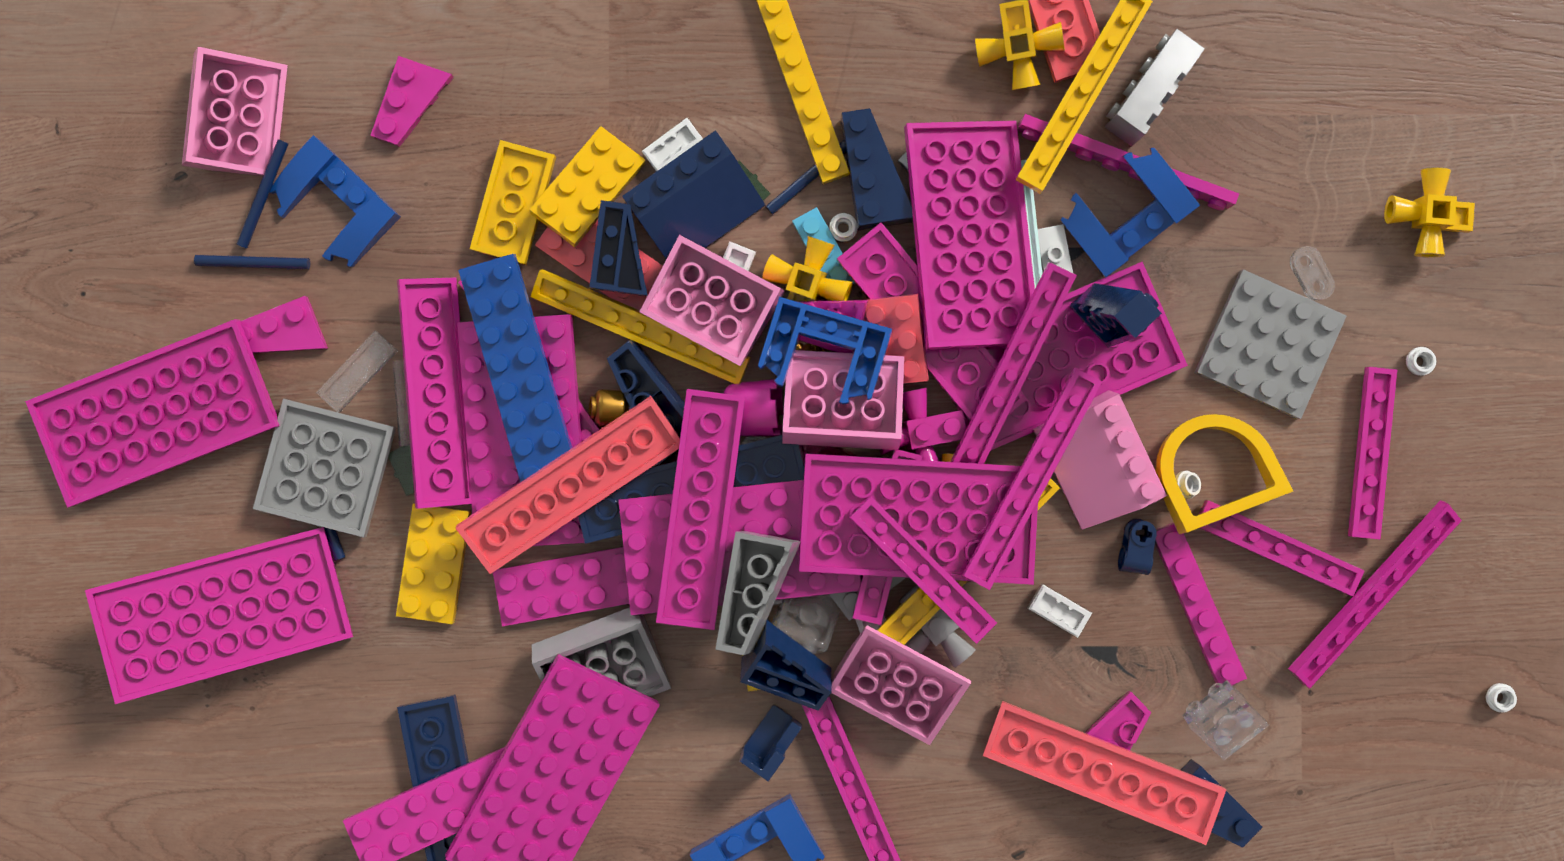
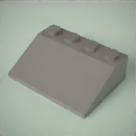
(613, 646)

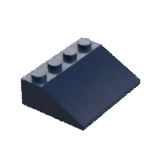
(695, 196)

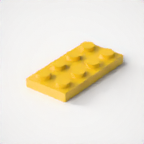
(593, 175)
(513, 187)
(432, 565)

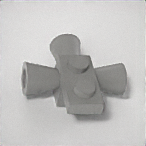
(940, 630)

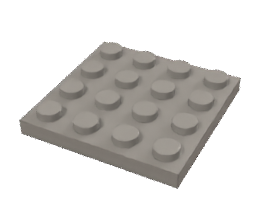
(1270, 344)
(324, 468)

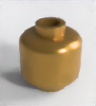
(607, 406)

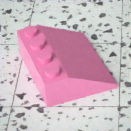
(233, 112)
(711, 300)
(819, 419)
(1106, 465)
(898, 684)

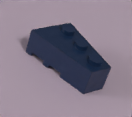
(786, 669)
(1232, 819)

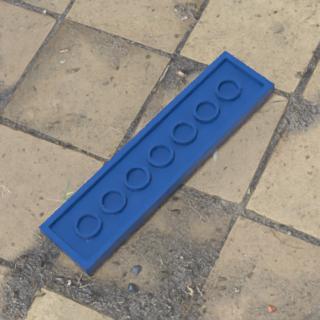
(516, 363)

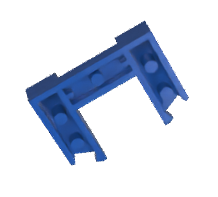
(318, 163)
(1170, 206)
(797, 319)
(777, 819)

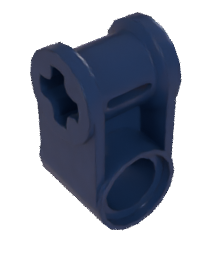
(1137, 551)

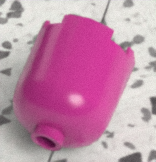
(761, 407)

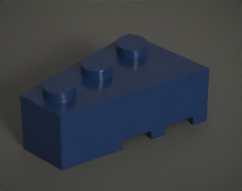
(616, 252)

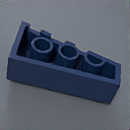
(873, 177)
(1115, 312)
(641, 379)

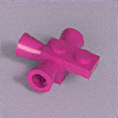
(925, 431)

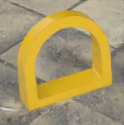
(1264, 457)

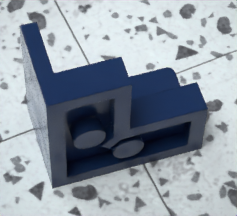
(769, 742)

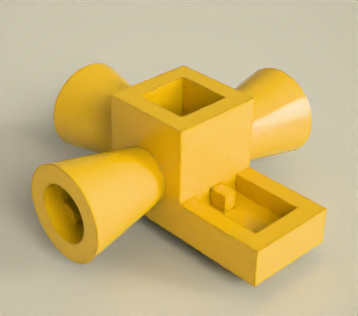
(1019, 43)
(1432, 213)
(806, 280)

